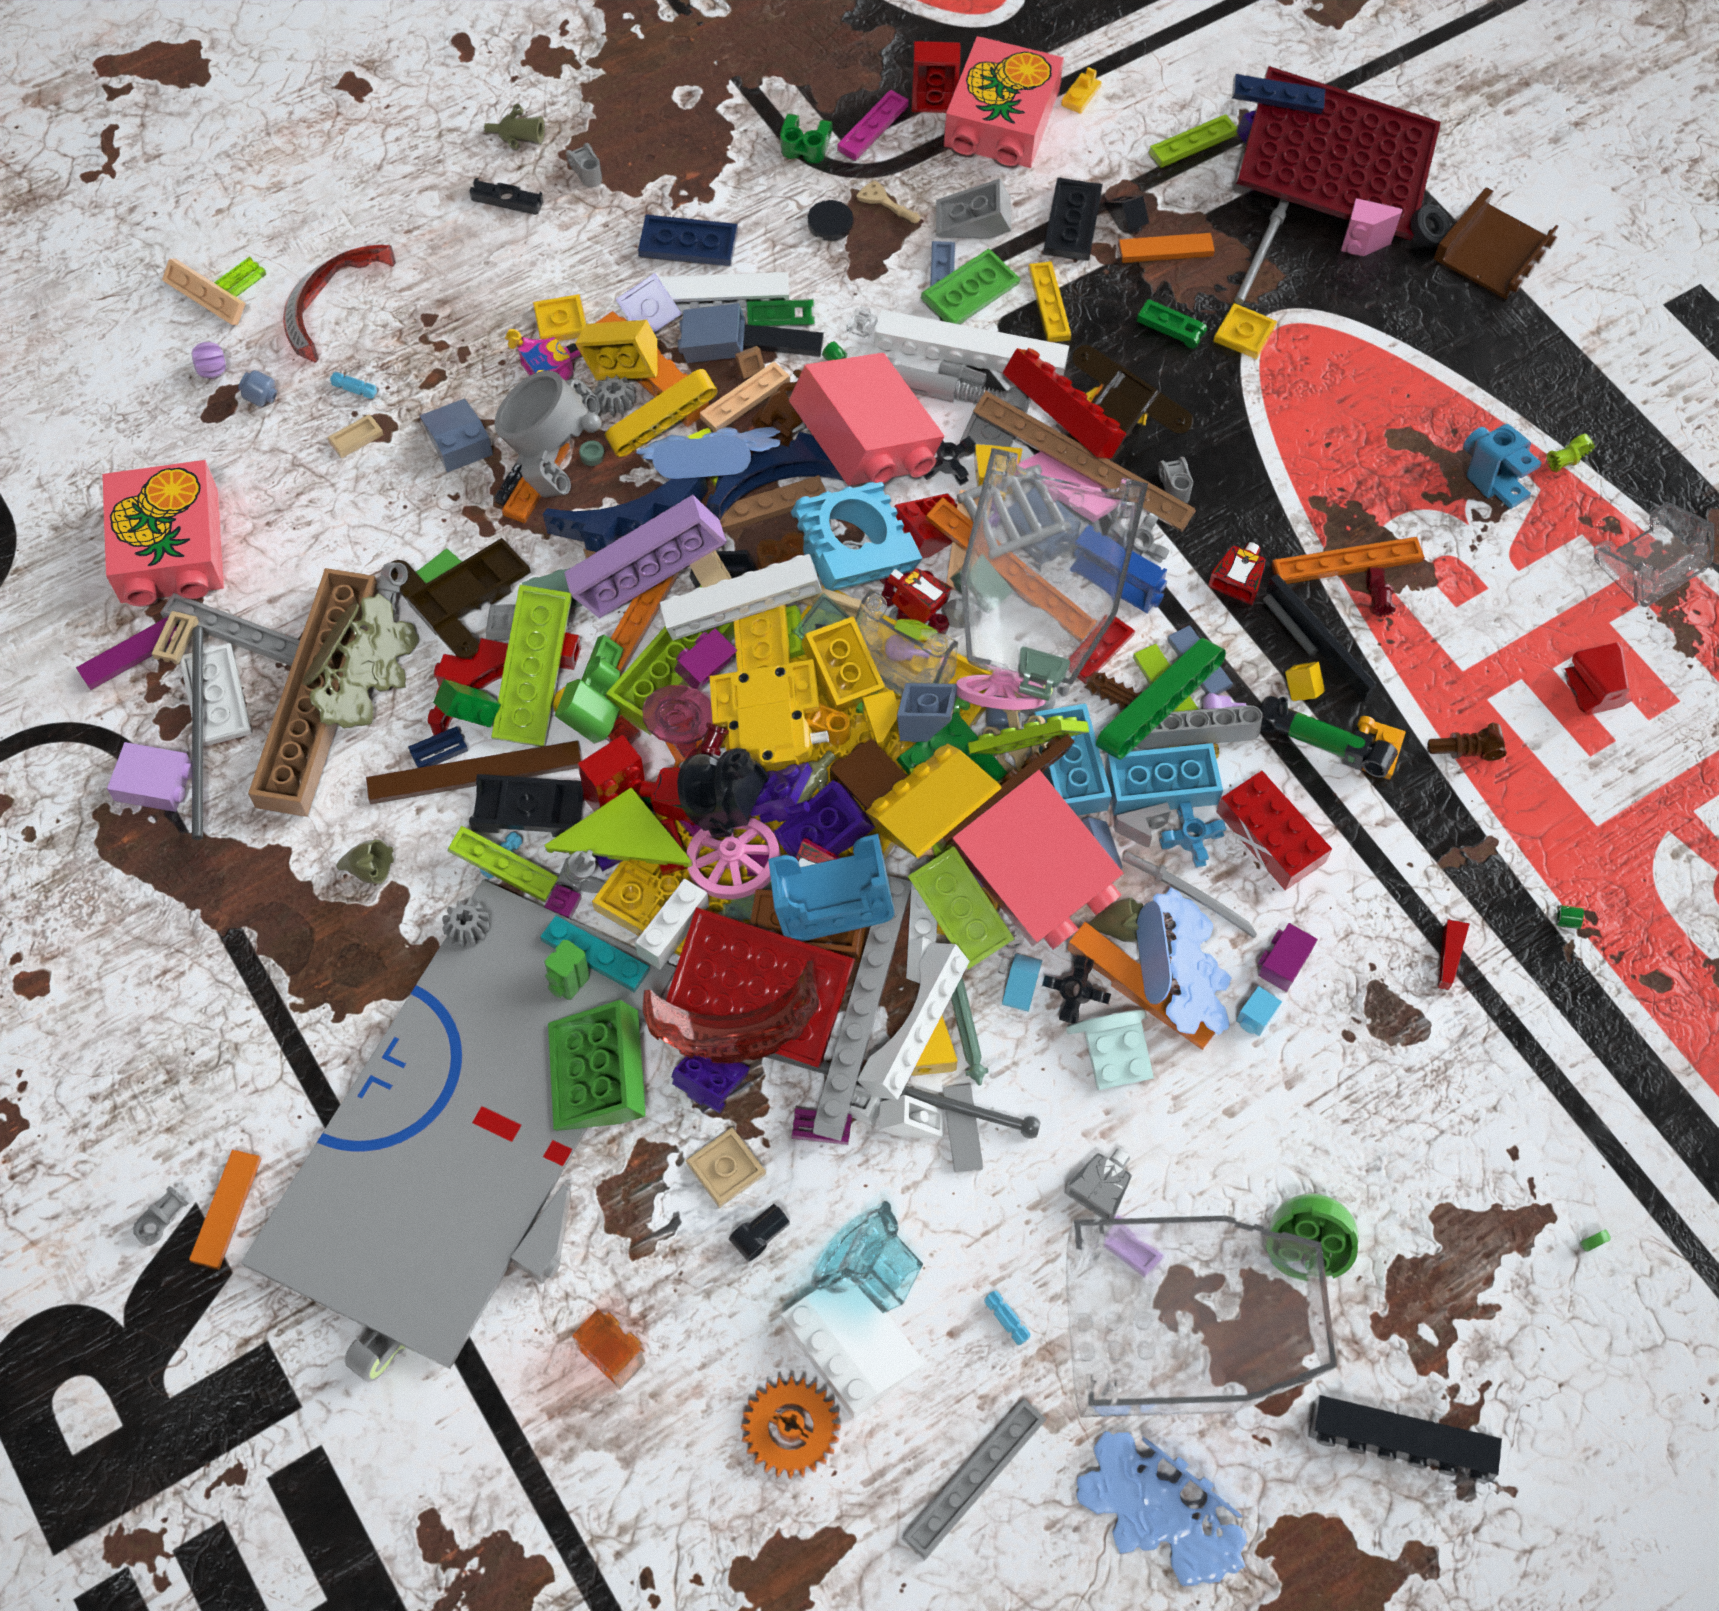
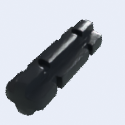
(508, 485)

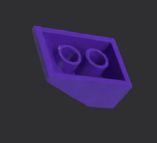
(832, 822)

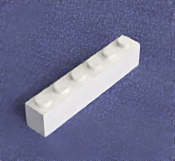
(725, 289)
(740, 597)

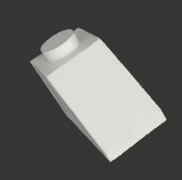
(911, 1118)

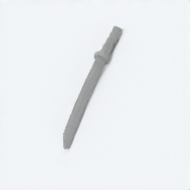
(1191, 891)

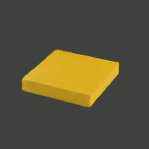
(560, 317)
(1245, 331)

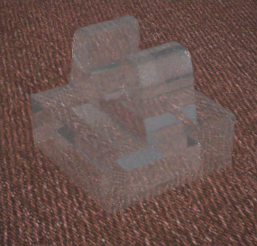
(862, 322)

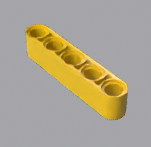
(661, 413)

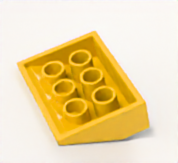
(932, 800)

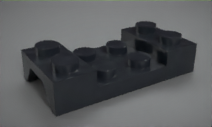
(526, 804)

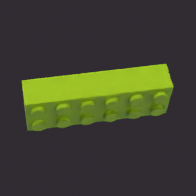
(654, 671)

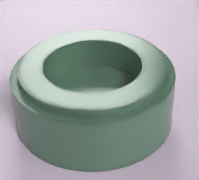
(591, 453)

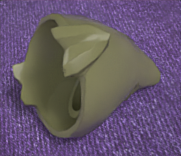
(368, 861)
(1119, 920)

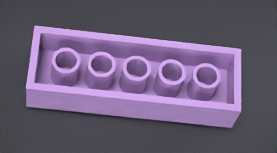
(645, 557)

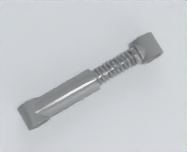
(949, 387)

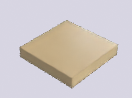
(725, 1167)

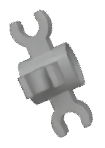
(1144, 533)

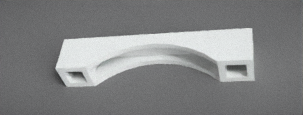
(892, 1064)

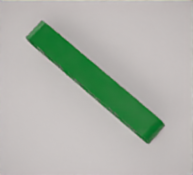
(1160, 698)

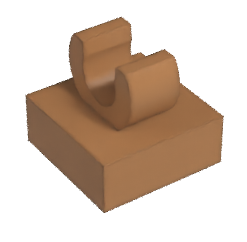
(749, 362)

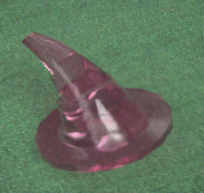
(678, 716)

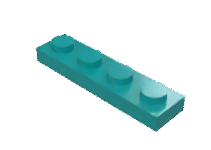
(599, 954)

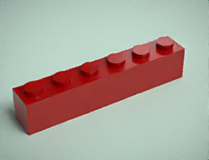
(1064, 403)

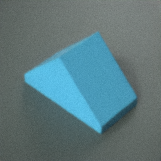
(1021, 982)

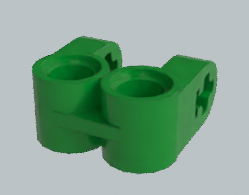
(810, 145)

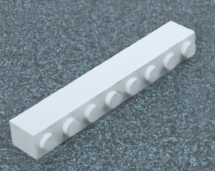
(959, 342)

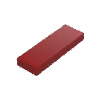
(1111, 643)

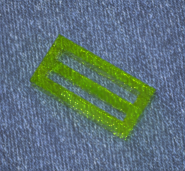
(237, 276)

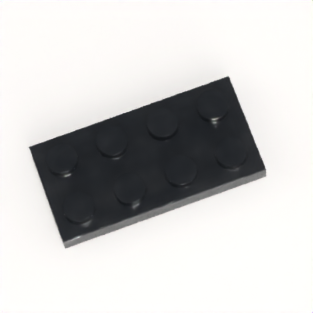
(1073, 219)

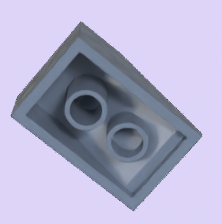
(457, 434)

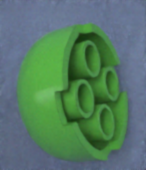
(1322, 1221)

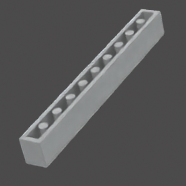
(860, 1017)

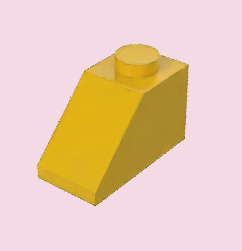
(881, 716)

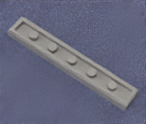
(235, 629)
(973, 1479)

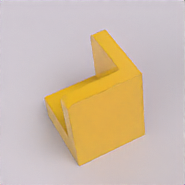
(1305, 681)

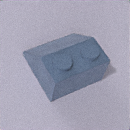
(925, 710)

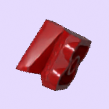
(1599, 678)

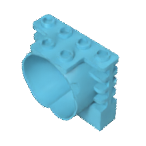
(872, 513)

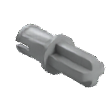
(963, 373)

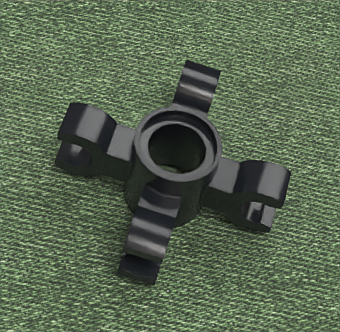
(953, 465)
(1082, 968)

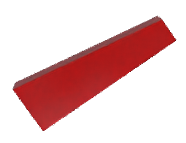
(1452, 945)

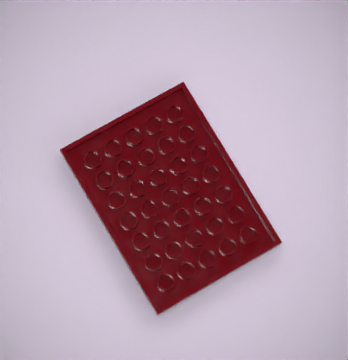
(1340, 155)

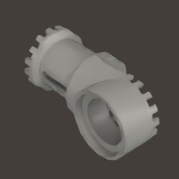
(388, 587)
(159, 1215)

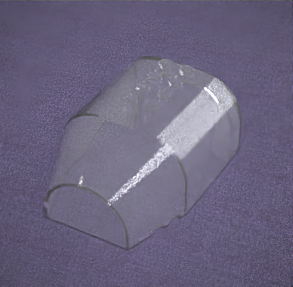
(1044, 565)
(1192, 1315)

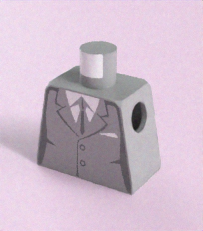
(1101, 1184)

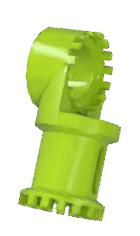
(1571, 454)

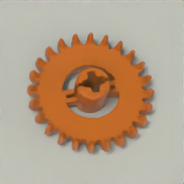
(765, 1411)

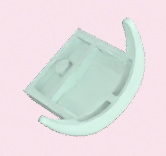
(1116, 1048)

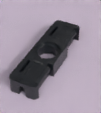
(520, 201)

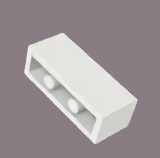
(671, 924)

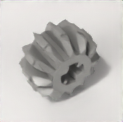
(615, 395)
(465, 923)

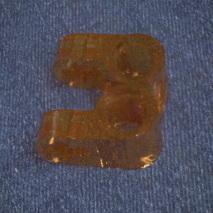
(779, 549)

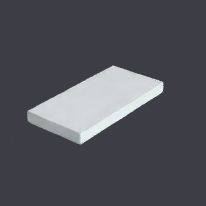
(223, 698)

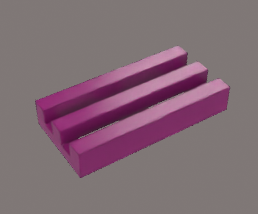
(809, 1136)

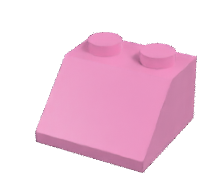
(1370, 227)

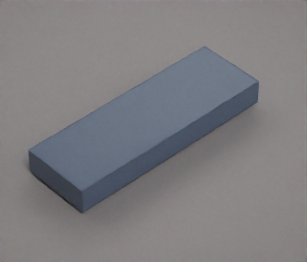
(941, 260)
(1181, 642)

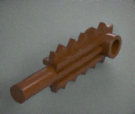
(1109, 689)

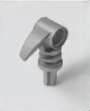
(577, 871)

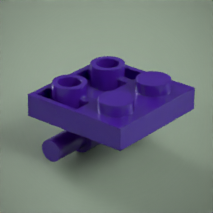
(781, 793)
(708, 1081)

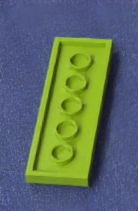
(531, 665)

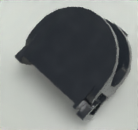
(720, 791)

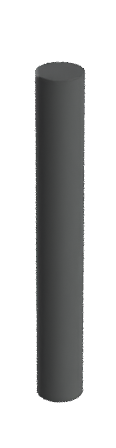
(1290, 625)

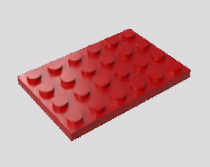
(741, 968)

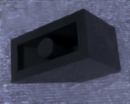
(1128, 212)

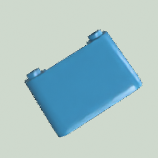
(833, 893)

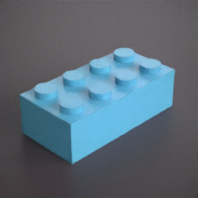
(1080, 772)
(1164, 776)

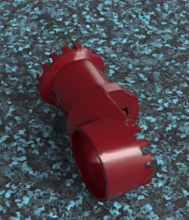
(1380, 591)
(712, 741)

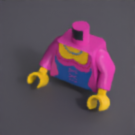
(543, 354)

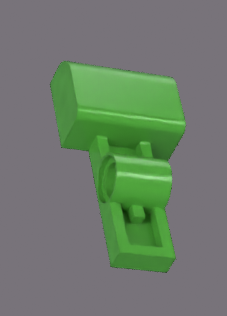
(584, 700)

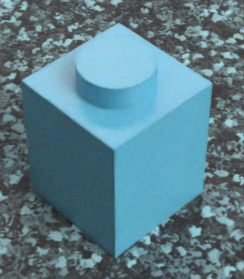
(1258, 1011)

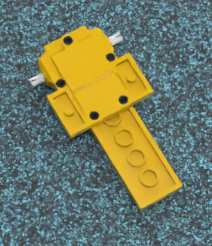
(767, 695)

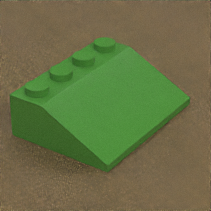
(596, 1068)

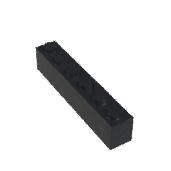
(1405, 1438)

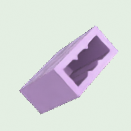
(150, 777)

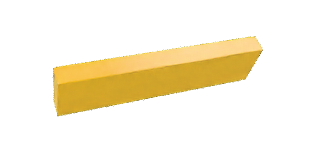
(1049, 302)

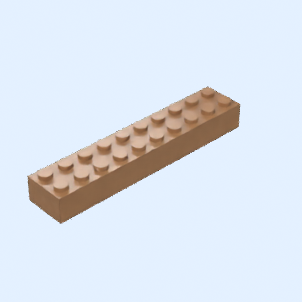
(297, 738)

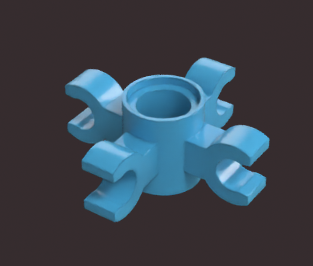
(1194, 844)

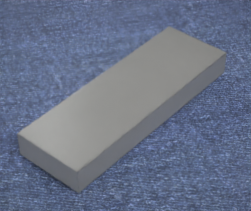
(963, 1132)

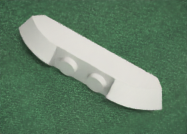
(921, 928)

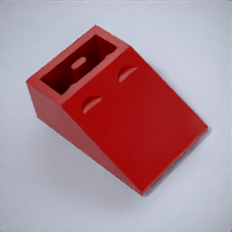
(925, 535)

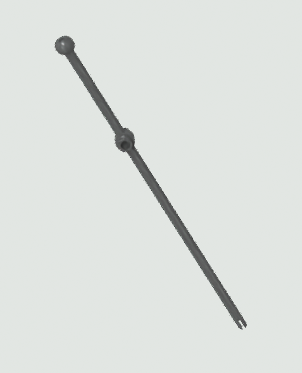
(1028, 1126)

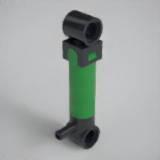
(1355, 748)

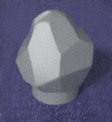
(954, 612)

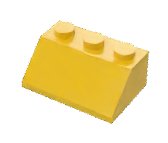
(619, 349)
(842, 664)

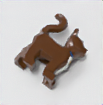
(782, 411)

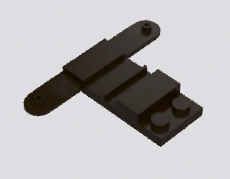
(1128, 396)
(460, 589)

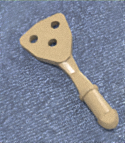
(876, 193)

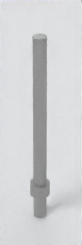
(1276, 218)

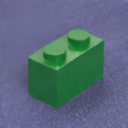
(466, 703)

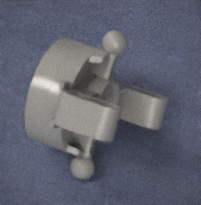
(541, 419)

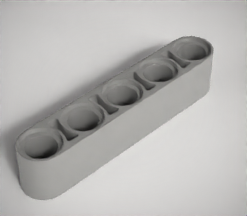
(1205, 727)

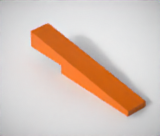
(1127, 977)

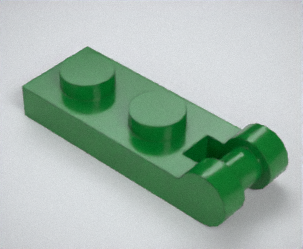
(780, 312)
(1172, 323)

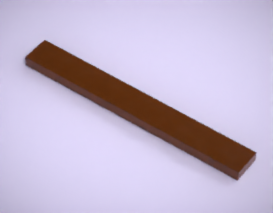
(464, 772)

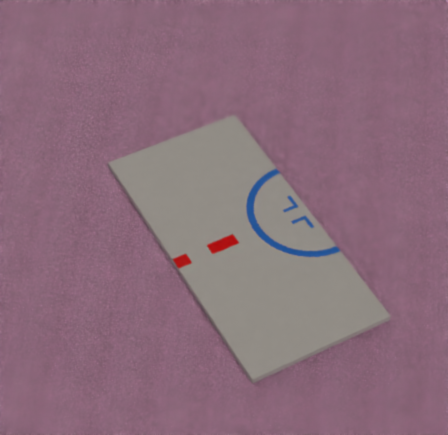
(441, 1142)

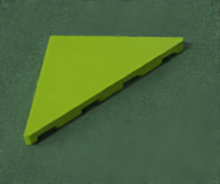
(622, 832)

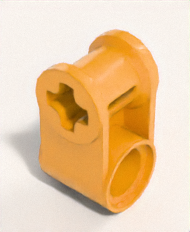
(827, 720)

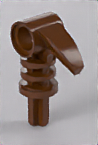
(1487, 741)

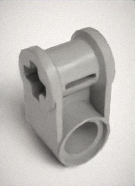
(585, 165)
(1176, 478)

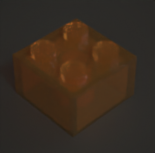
(609, 1348)

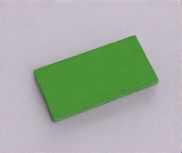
(970, 288)

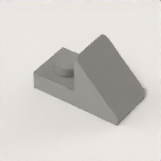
(1136, 823)

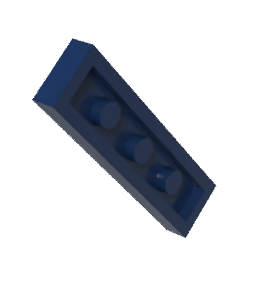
(1278, 93)

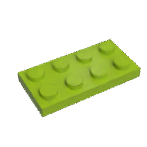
(1031, 735)
(961, 906)

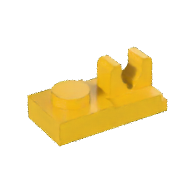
(1082, 91)

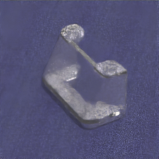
(1661, 558)
(899, 656)

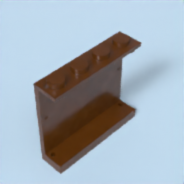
(1493, 247)

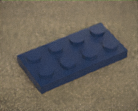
(688, 240)

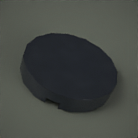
(830, 220)

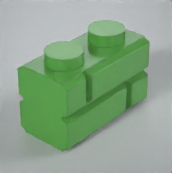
(566, 970)

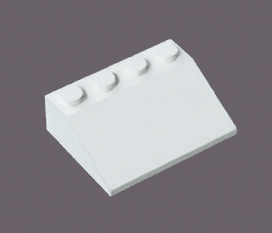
(851, 1346)

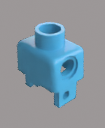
(1504, 452)

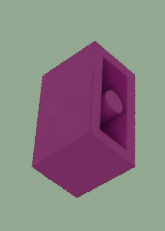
(705, 659)
(1287, 956)

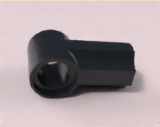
(753, 1237)

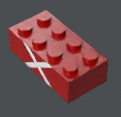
(1273, 830)

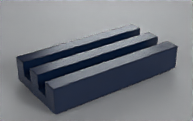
(436, 745)

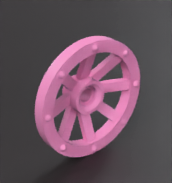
(1000, 684)
(732, 860)

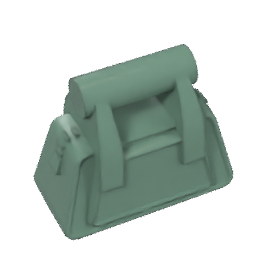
(1040, 668)

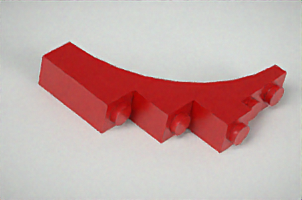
(486, 668)

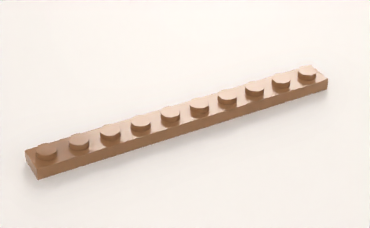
(1078, 457)
(765, 505)

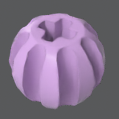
(208, 360)

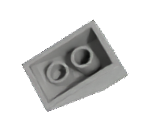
(975, 212)

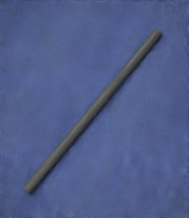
(197, 733)

